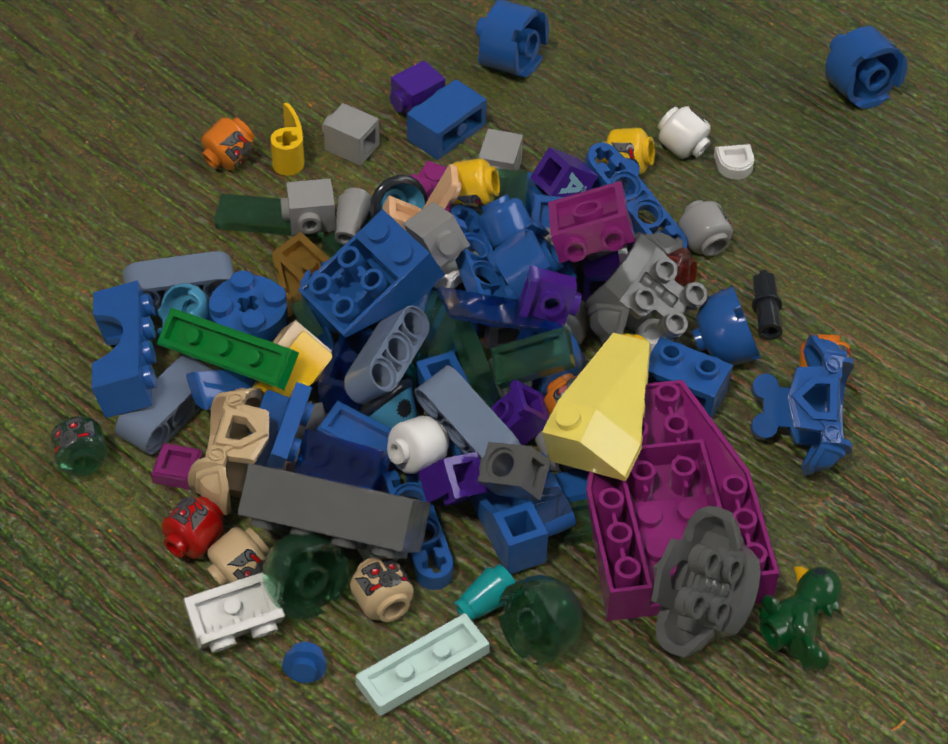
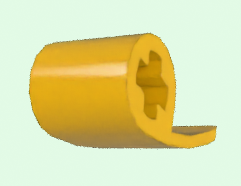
(287, 144)
(309, 364)

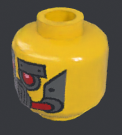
(634, 145)
(478, 183)

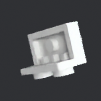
(230, 612)

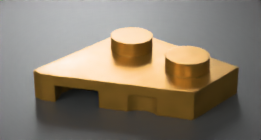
(292, 262)

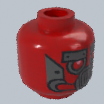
(192, 527)

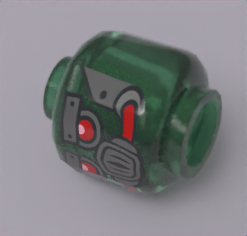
(79, 446)

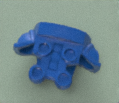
(810, 406)

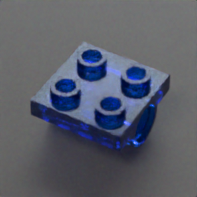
(340, 461)

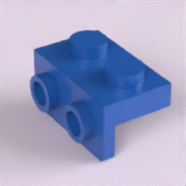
(284, 418)

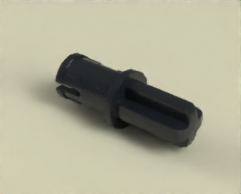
(767, 305)

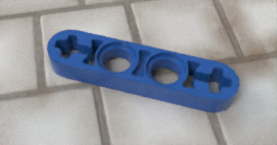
(640, 199)
(471, 264)
(435, 546)

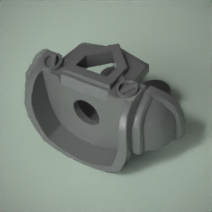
(644, 287)
(711, 584)

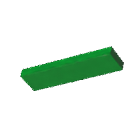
(228, 348)

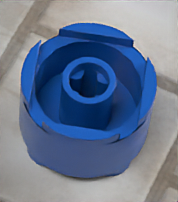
(512, 38)
(865, 66)
(526, 249)
(250, 305)

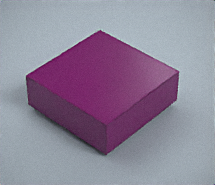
(174, 465)

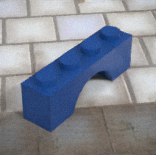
(125, 375)

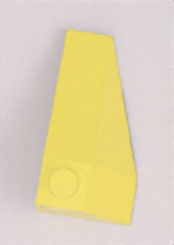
(603, 411)

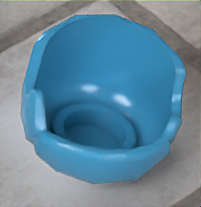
(186, 299)

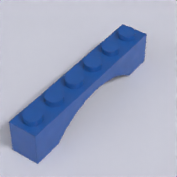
(508, 521)

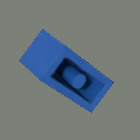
(446, 119)

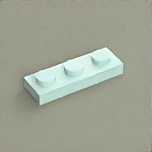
(422, 664)

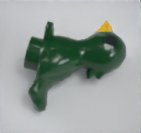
(795, 619)

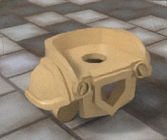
(231, 444)

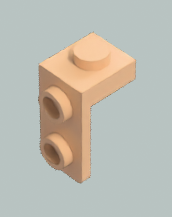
(444, 193)

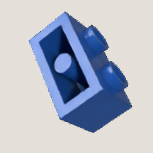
(703, 374)

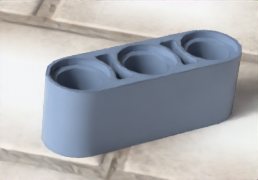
(159, 275)
(387, 355)
(170, 409)
(462, 412)

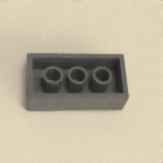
(332, 508)

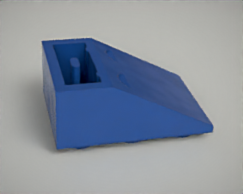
(372, 276)

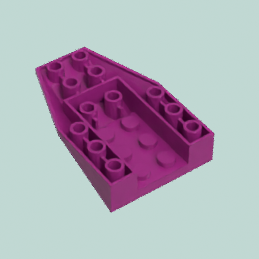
(678, 471)

